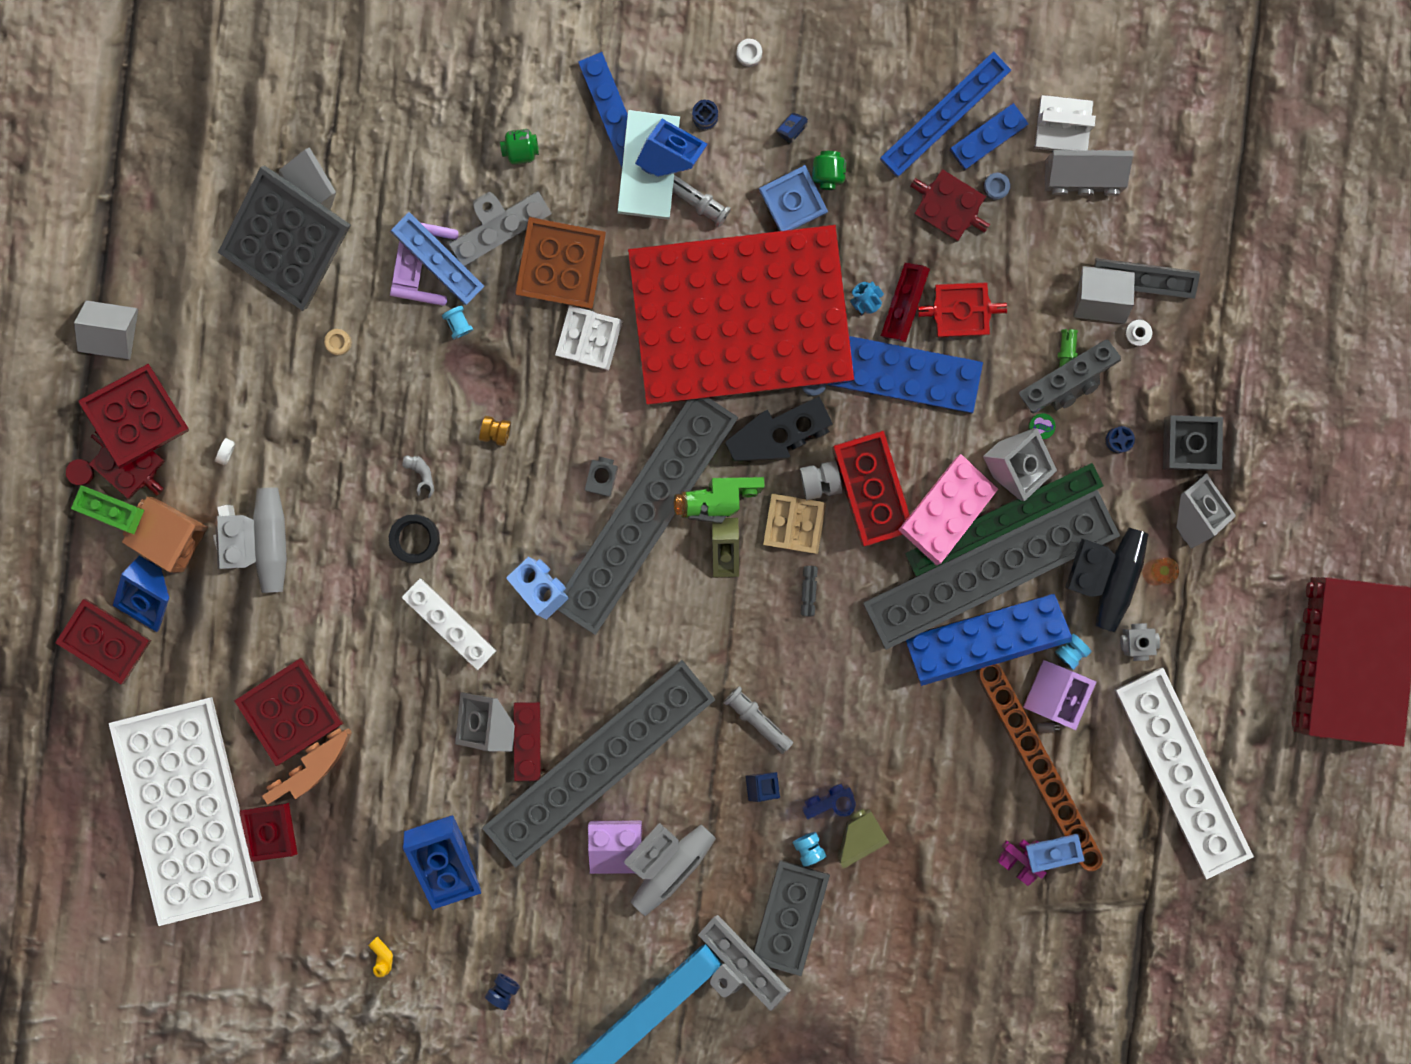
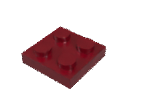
(269, 832)

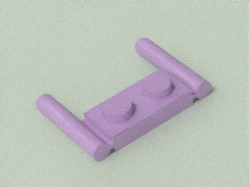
(408, 271)

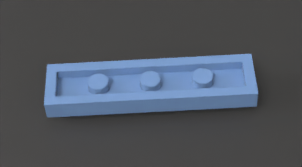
(437, 258)

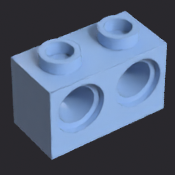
(534, 591)

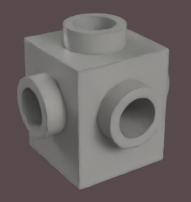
(1130, 642)

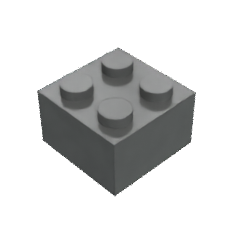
(1192, 443)

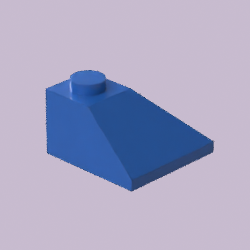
(669, 150)
(143, 593)

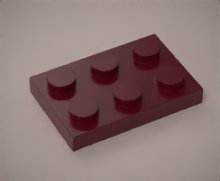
(103, 641)

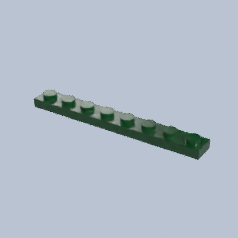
(1015, 515)

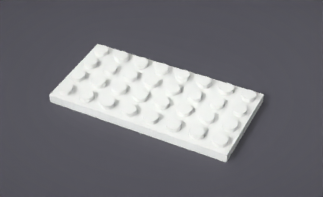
(185, 811)

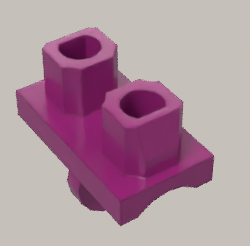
(1010, 856)

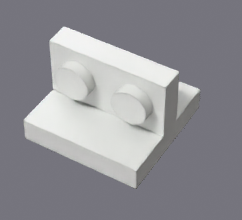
(1064, 123)

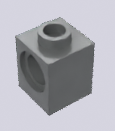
(601, 488)

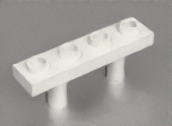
(449, 624)

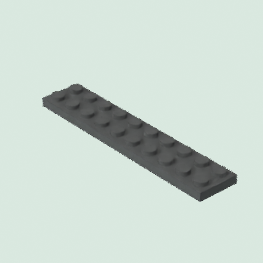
(645, 512)
(989, 570)
(598, 763)

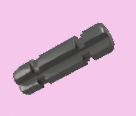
(809, 590)

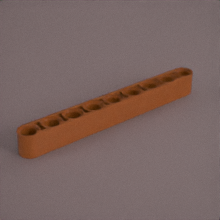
(1035, 752)

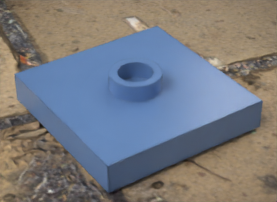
(793, 200)

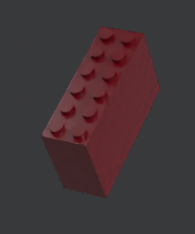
(1355, 662)

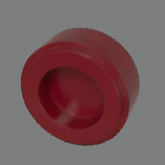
(79, 472)

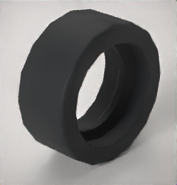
(395, 532)

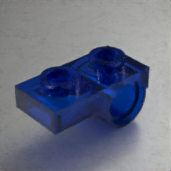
(817, 805)

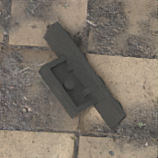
(1071, 380)

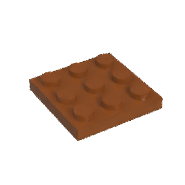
(560, 263)

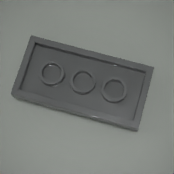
(790, 917)

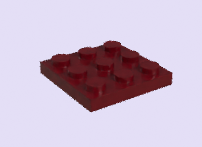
(133, 416)
(288, 712)

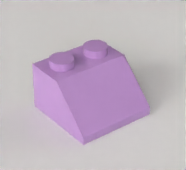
(612, 844)

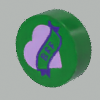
(1044, 423)

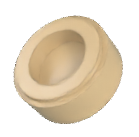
(337, 342)

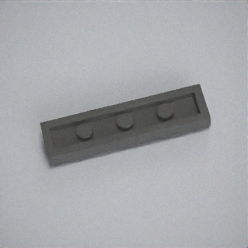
(1157, 278)

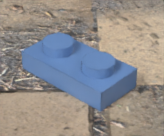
(1054, 853)

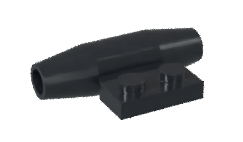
(1109, 575)

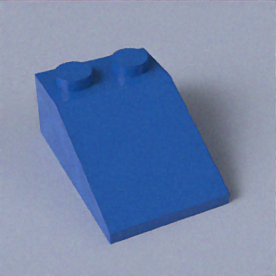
(441, 862)

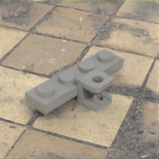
(497, 225)
(741, 966)

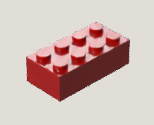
(871, 487)

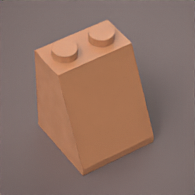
(165, 535)

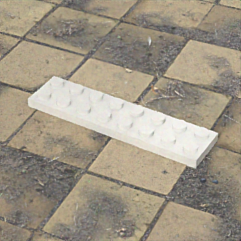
(1184, 773)

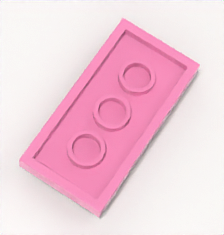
(948, 509)

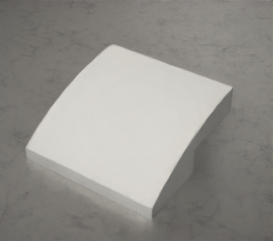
(589, 337)

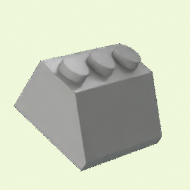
(1087, 171)

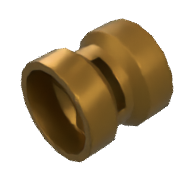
(495, 431)

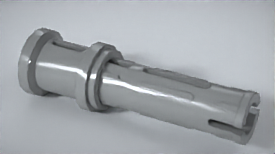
(703, 203)
(749, 712)

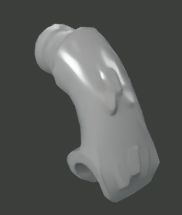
(420, 467)

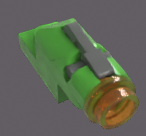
(719, 501)

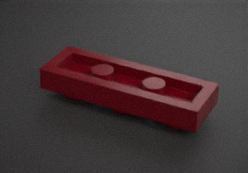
(905, 302)
(527, 741)

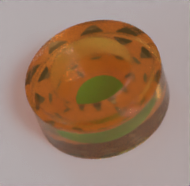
(1165, 570)

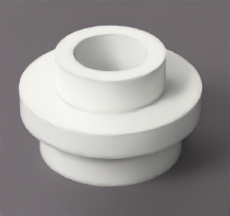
(1131, 336)

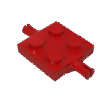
(962, 310)

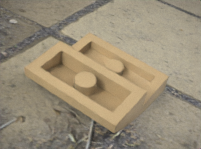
(794, 523)

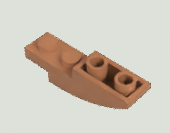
(317, 763)

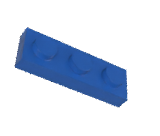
(989, 136)

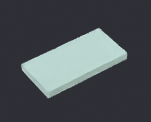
(643, 192)

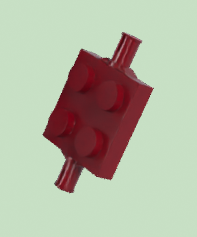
(950, 205)
(130, 477)

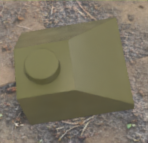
(860, 837)

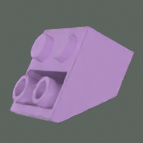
(1059, 694)

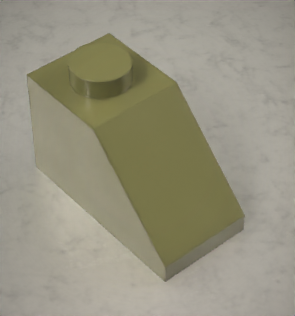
(726, 548)

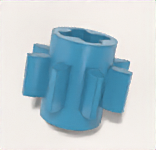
(866, 297)

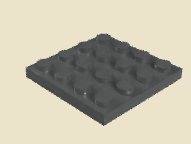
(284, 238)

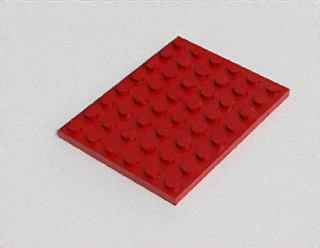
(741, 315)

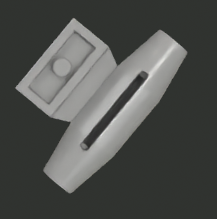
(256, 540)
(666, 864)

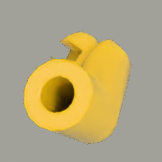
(384, 958)

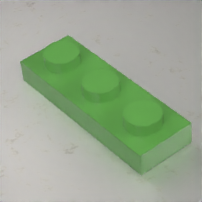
(107, 509)

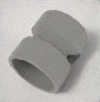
(821, 480)

